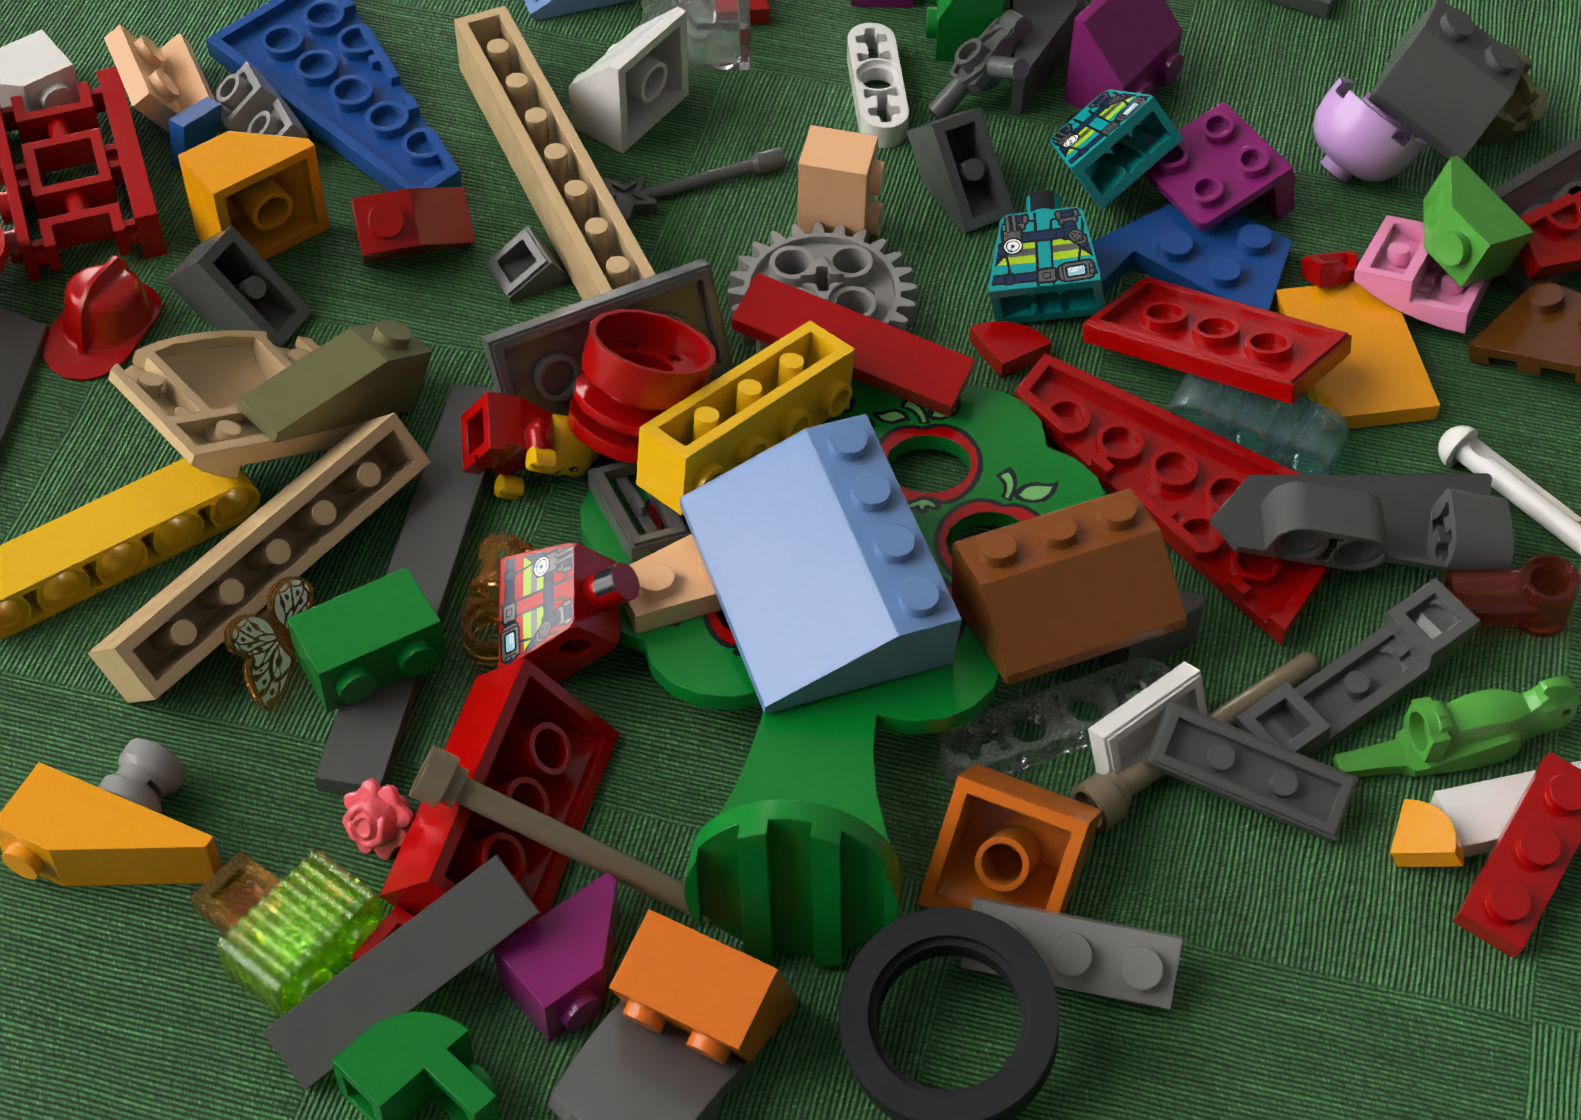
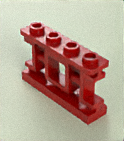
(84, 207)

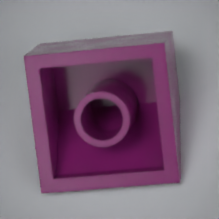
(1122, 49)

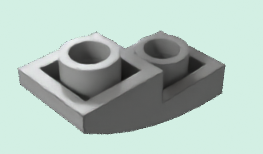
(255, 106)

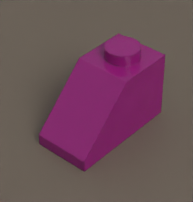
(563, 960)

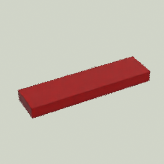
(883, 353)

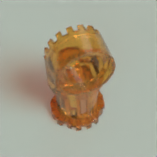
(483, 596)

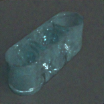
(1294, 435)

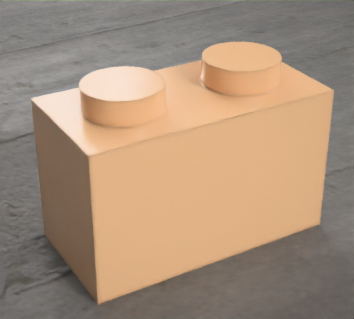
(840, 182)

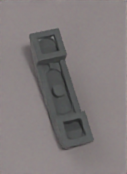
(1368, 677)

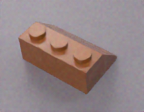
(1067, 586)

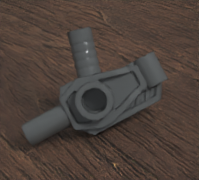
(985, 62)

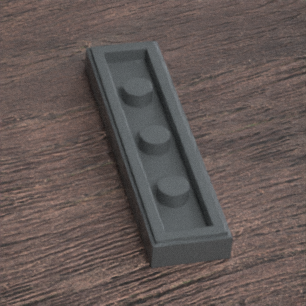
(402, 969)

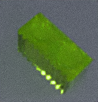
(300, 933)

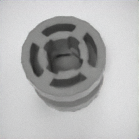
(146, 774)

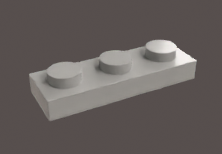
(1093, 953)

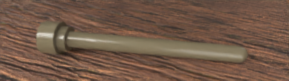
(448, 783)
(1115, 792)

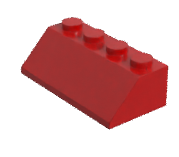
(529, 744)

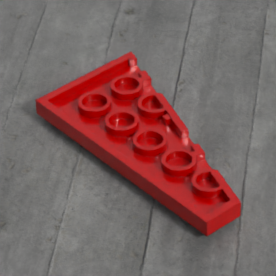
(1178, 477)

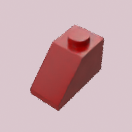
(411, 222)

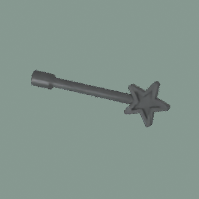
(637, 199)

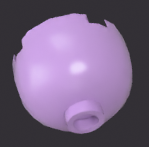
(1361, 136)

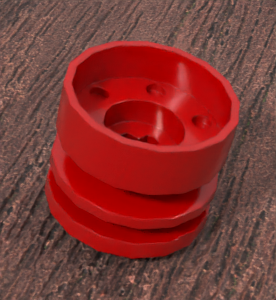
(633, 372)

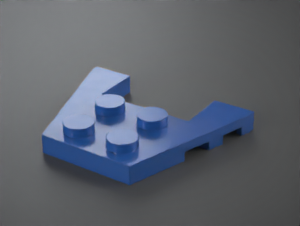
(1229, 260)

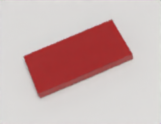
(1218, 339)

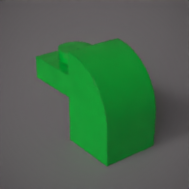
(412, 1062)

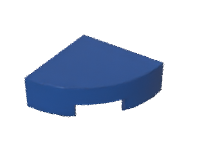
(193, 127)

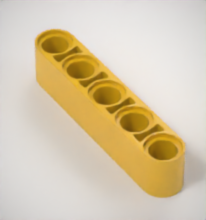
(116, 540)

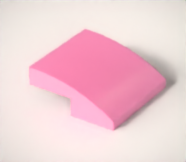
(1410, 279)

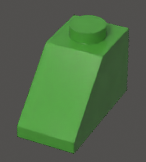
(1470, 226)

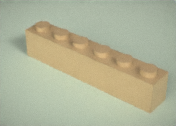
(275, 542)

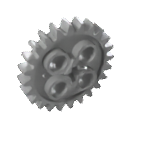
(834, 269)

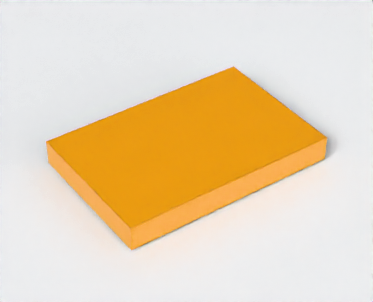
(1383, 374)

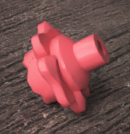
(377, 818)

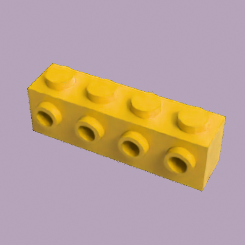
(745, 412)

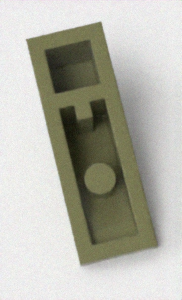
(342, 383)

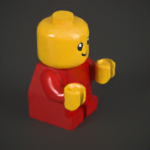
(519, 436)

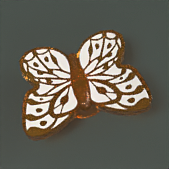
(266, 639)

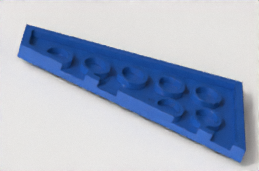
(340, 88)

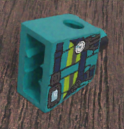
(1115, 142)
(1044, 264)

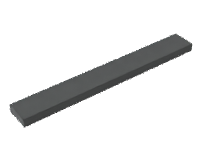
(431, 546)

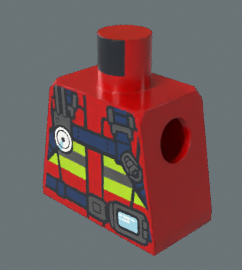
(561, 607)

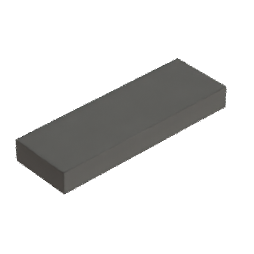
(1251, 771)

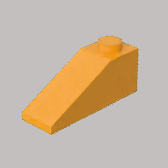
(96, 838)

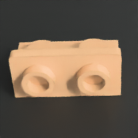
(158, 79)

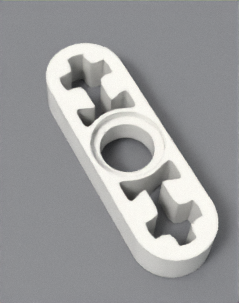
(884, 68)

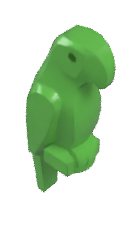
(1466, 731)

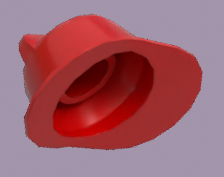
(100, 322)

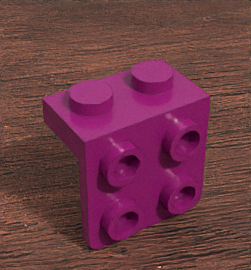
(1223, 169)

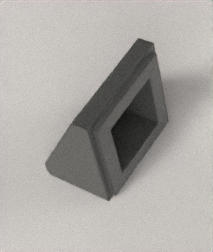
(527, 266)

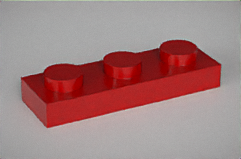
(1526, 859)

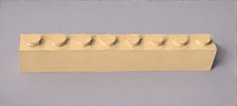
(547, 155)

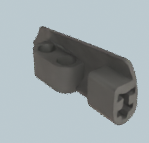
(1371, 520)

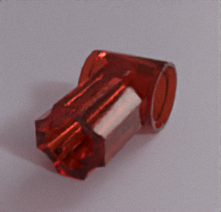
(1530, 597)

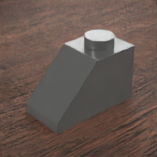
(962, 169)
(238, 288)

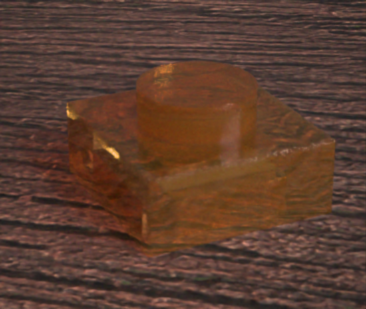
(233, 892)

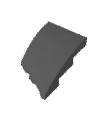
(644, 1076)

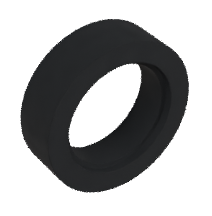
(938, 934)

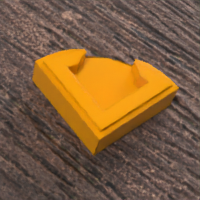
(1425, 837)

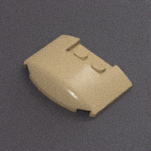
(193, 391)

